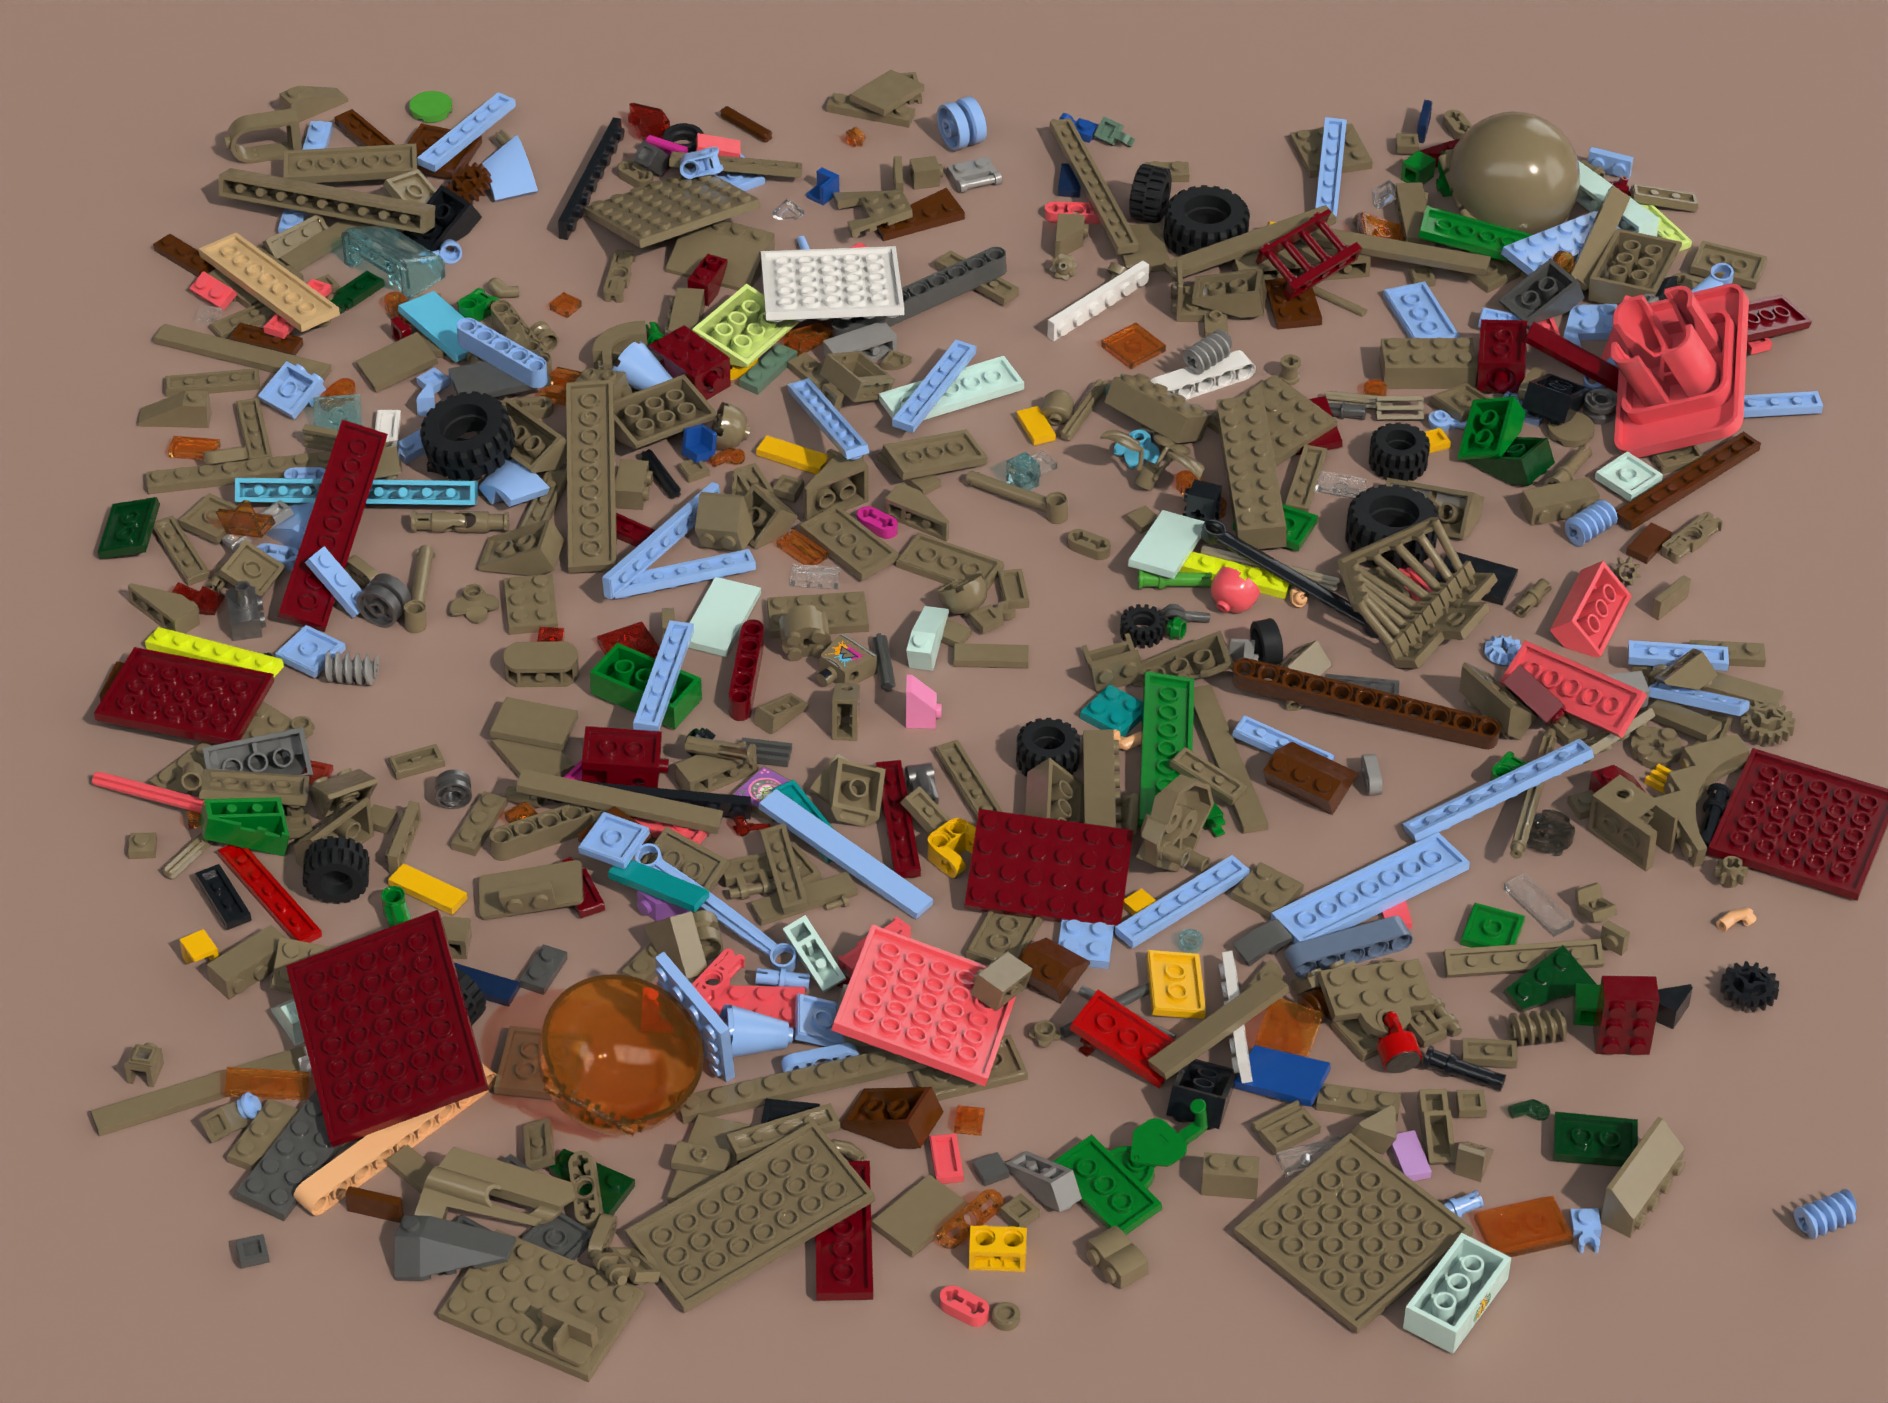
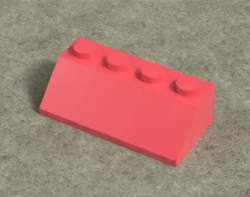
(1591, 611)

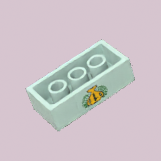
(1457, 1293)

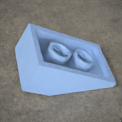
(293, 529)

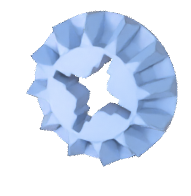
(1496, 654)

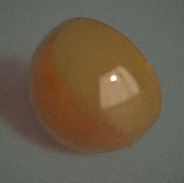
(619, 1054)

